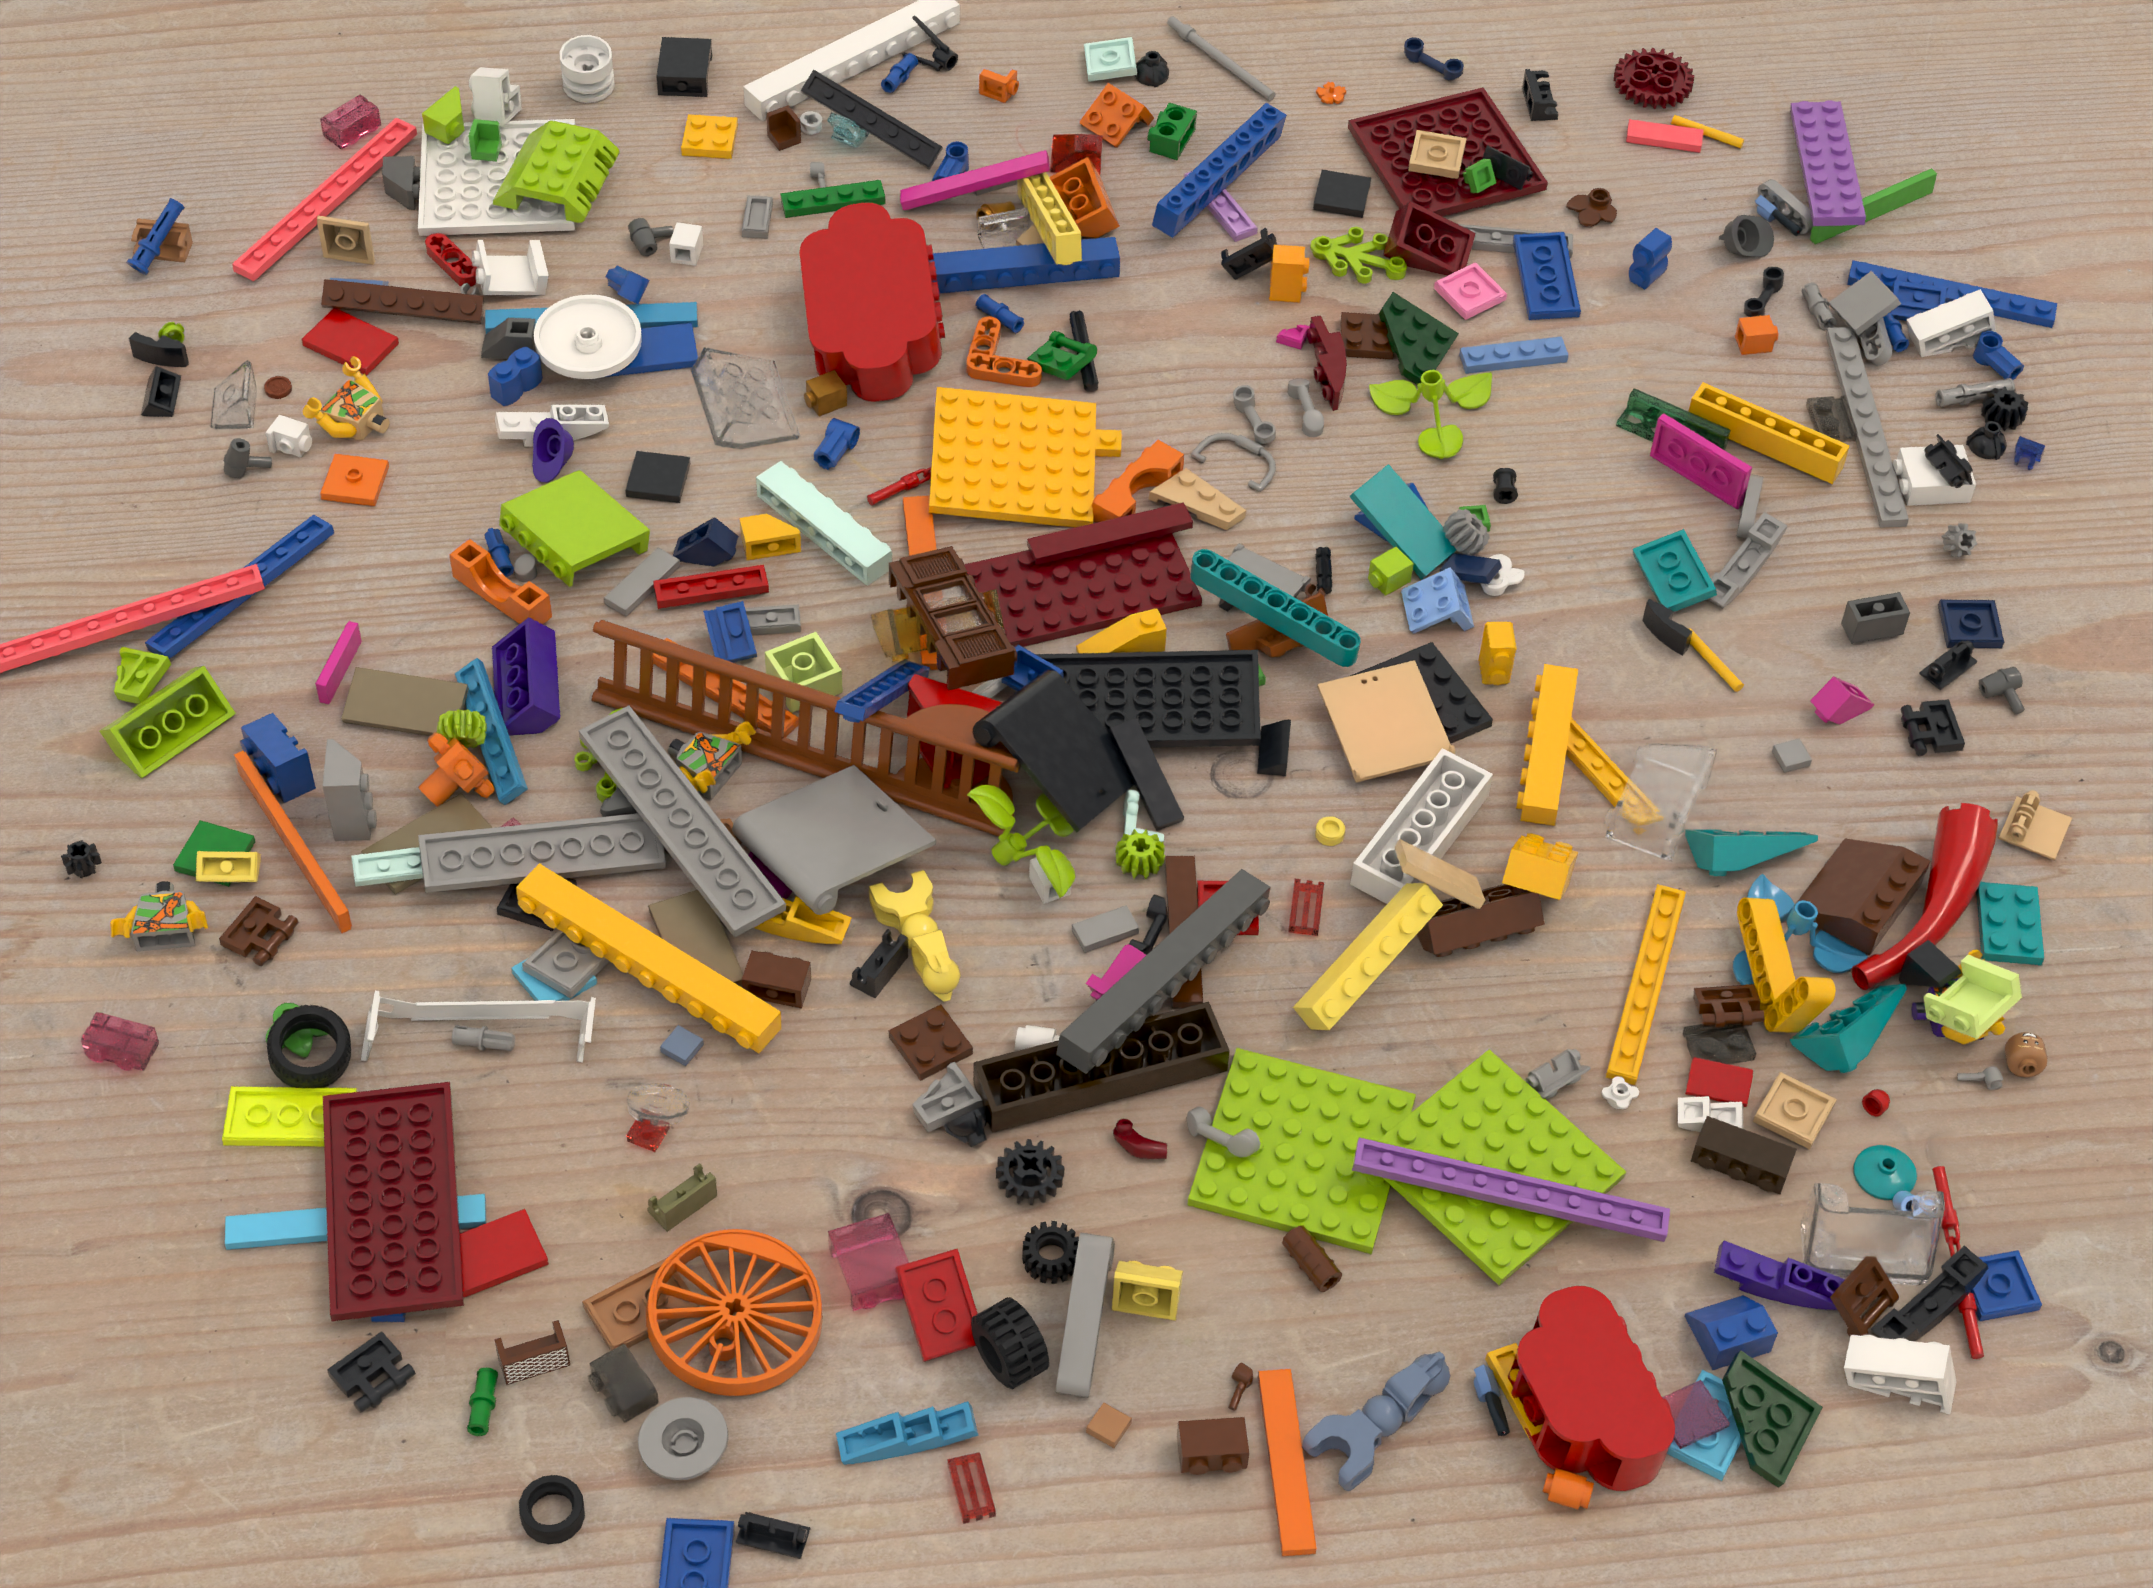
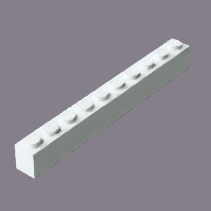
(851, 54)

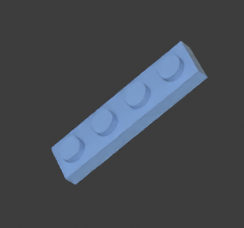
(1513, 355)

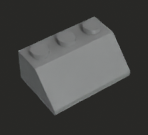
(347, 795)

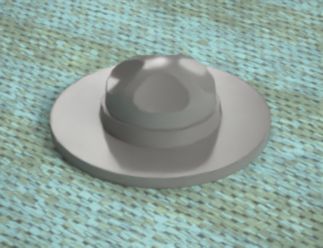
(683, 1438)

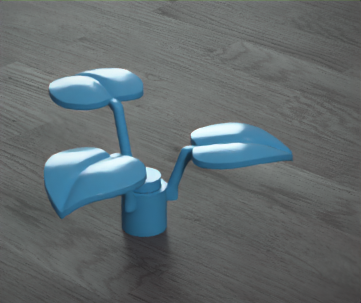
(1829, 952)

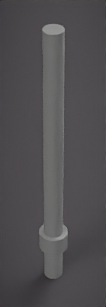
(1189, 34)

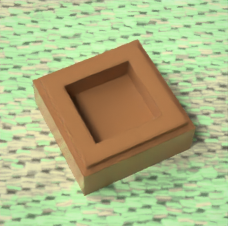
(1108, 1425)

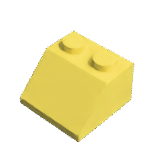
(1146, 1290)

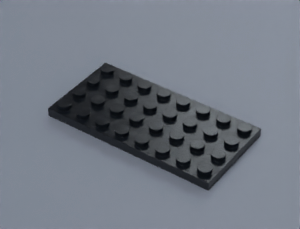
(1173, 694)

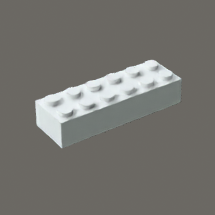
(1427, 818)

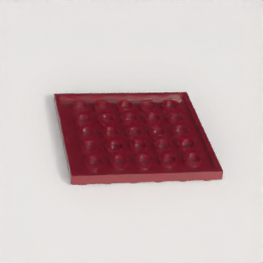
(1390, 137)

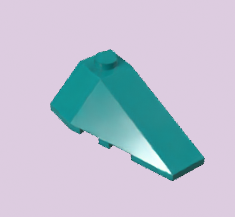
(1728, 851)
(1850, 1032)

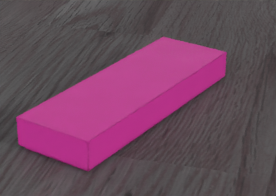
(338, 662)

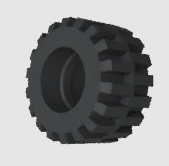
(1010, 1343)

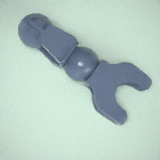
(1380, 1417)

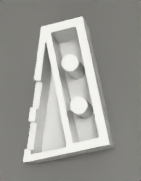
(1951, 325)
(1902, 1367)

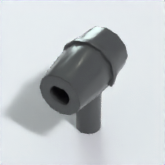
(644, 235)
(238, 459)
(2003, 682)

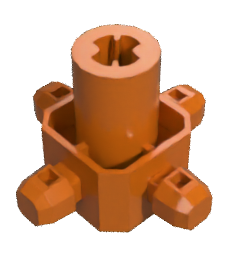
(455, 770)

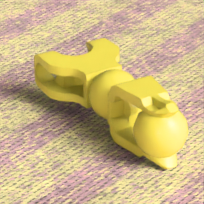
(910, 916)

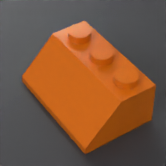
(1086, 198)

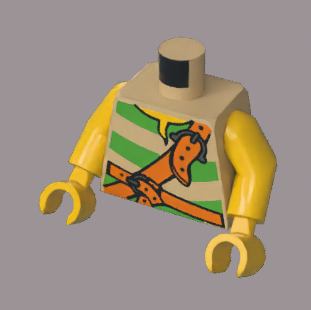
(352, 409)

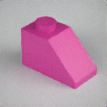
(1840, 701)

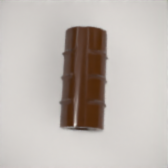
(1312, 1258)

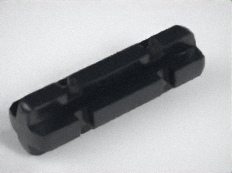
(1324, 569)

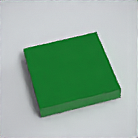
(212, 839)

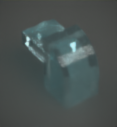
(846, 131)

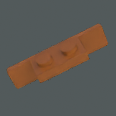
(1267, 639)

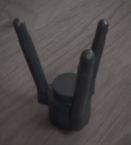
(942, 55)

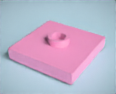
(1470, 291)

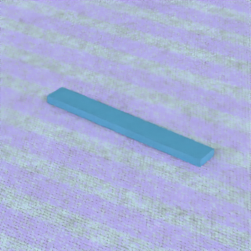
(648, 314)

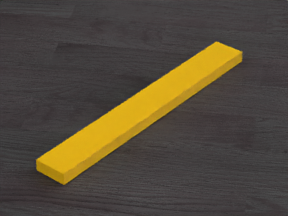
(1646, 984)

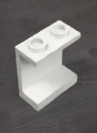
(511, 273)

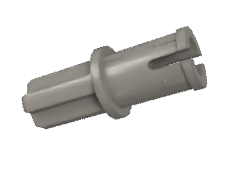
(482, 1038)

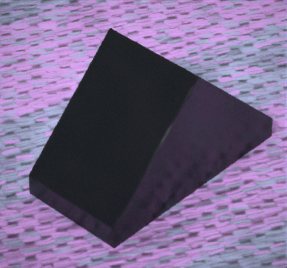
(1928, 967)

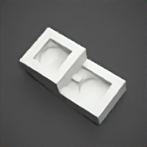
(1694, 1110)

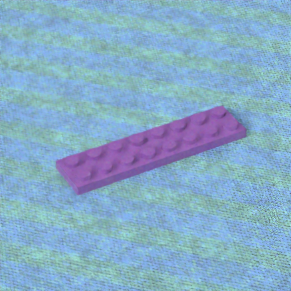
(1827, 164)

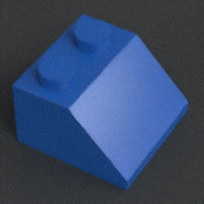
(1732, 1327)

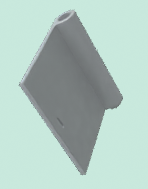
(830, 836)

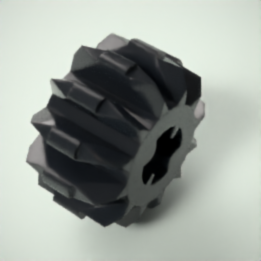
(2004, 408)

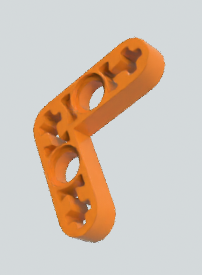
(988, 359)

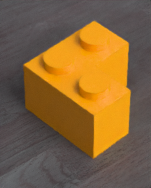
(1287, 273)

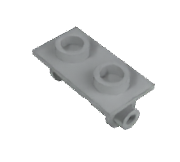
(1566, 1072)

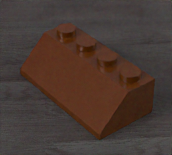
(1462, 925)

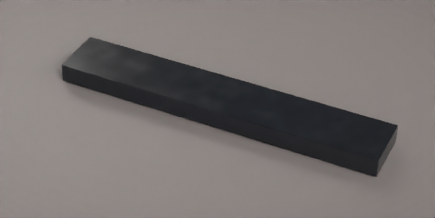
(871, 119)

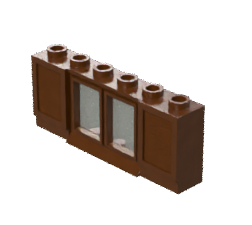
(953, 617)

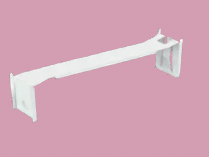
(481, 1011)

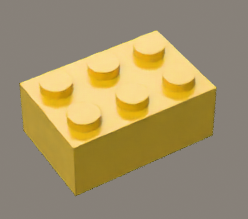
(1540, 866)

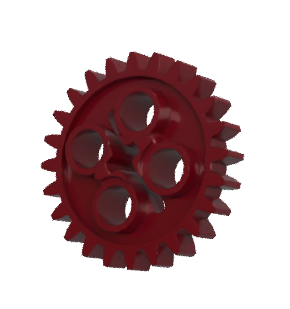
(1653, 78)

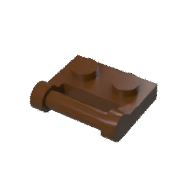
(1859, 1291)

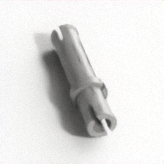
(1964, 394)

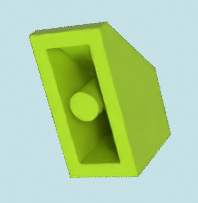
(445, 117)

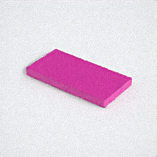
(1700, 461)

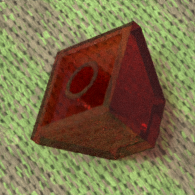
(1072, 148)

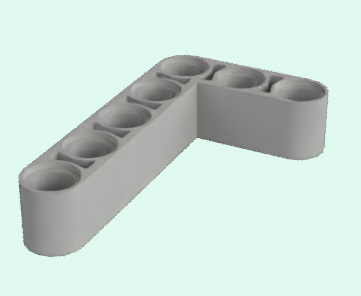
(1084, 1314)

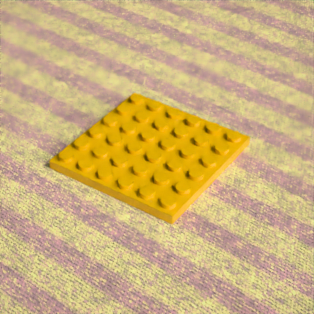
(1013, 458)

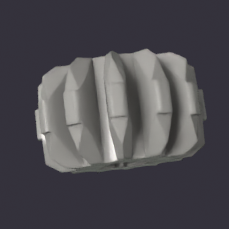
(1466, 532)

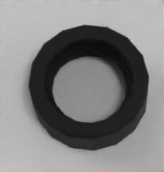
(550, 1486)

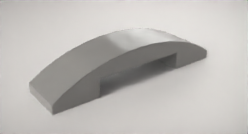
(1748, 559)

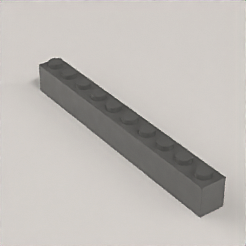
(1163, 972)

